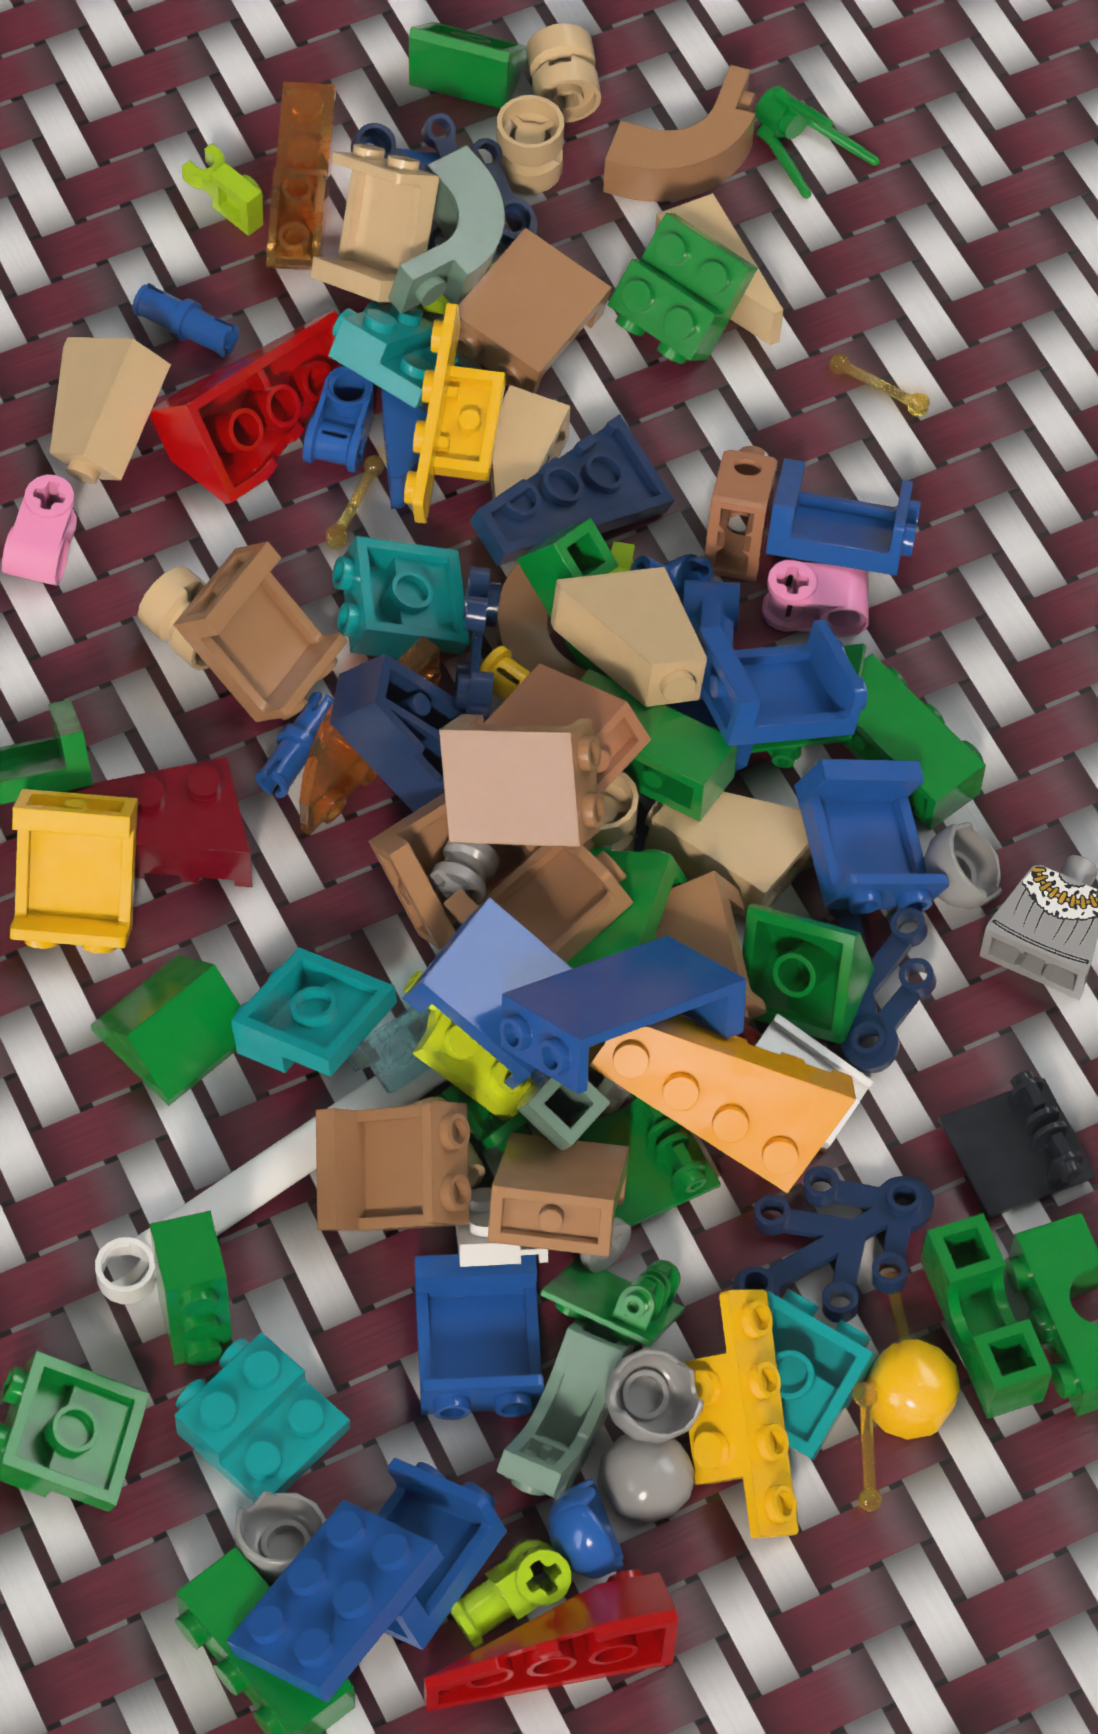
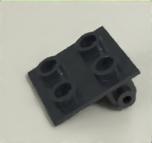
(1017, 1146)

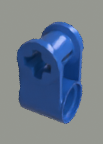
(341, 427)

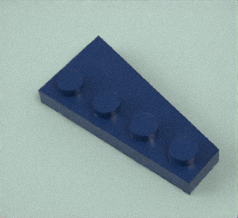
(598, 479)

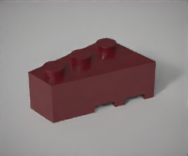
(185, 822)

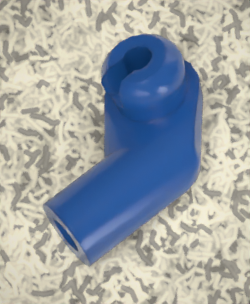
(684, 567)

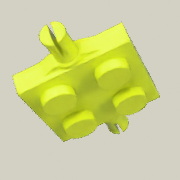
(466, 1063)

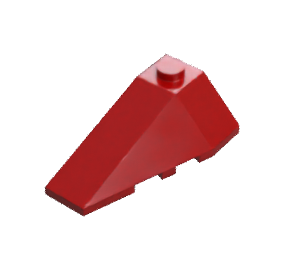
(245, 414)
(594, 1635)

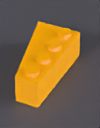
(734, 1095)

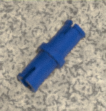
(185, 319)
(293, 747)

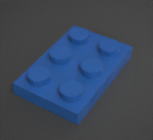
(335, 1600)

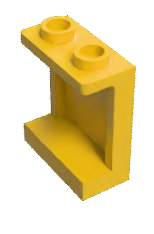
(74, 870)

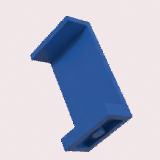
(567, 1013)

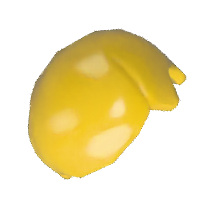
(914, 1388)

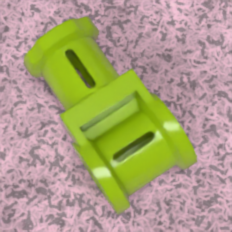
(512, 1590)

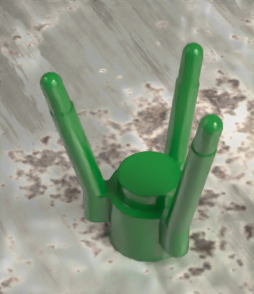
(787, 117)

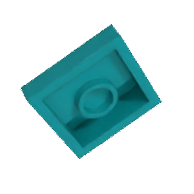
(387, 348)
(398, 596)
(310, 1014)
(815, 1369)
(258, 1418)

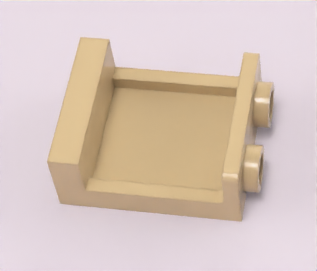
(383, 221)

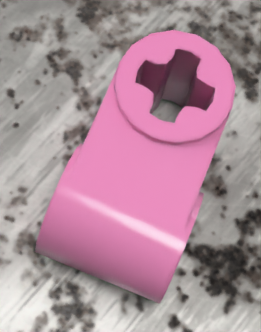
(42, 531)
(817, 593)

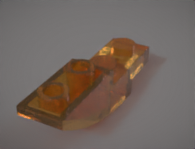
(301, 175)
(335, 767)

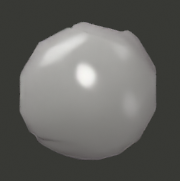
(968, 863)
(652, 1396)
(646, 1478)
(276, 1531)

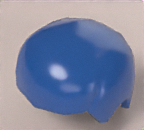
(583, 1532)

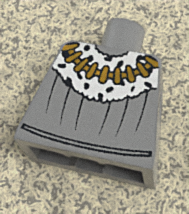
(1048, 926)

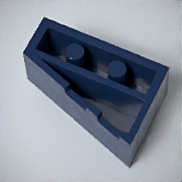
(395, 725)

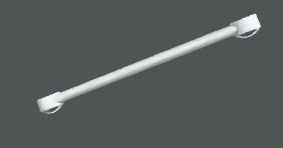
(249, 1186)

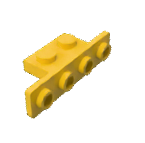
(459, 422)
(743, 1418)

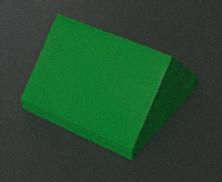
(464, 63)
(806, 971)
(173, 1026)

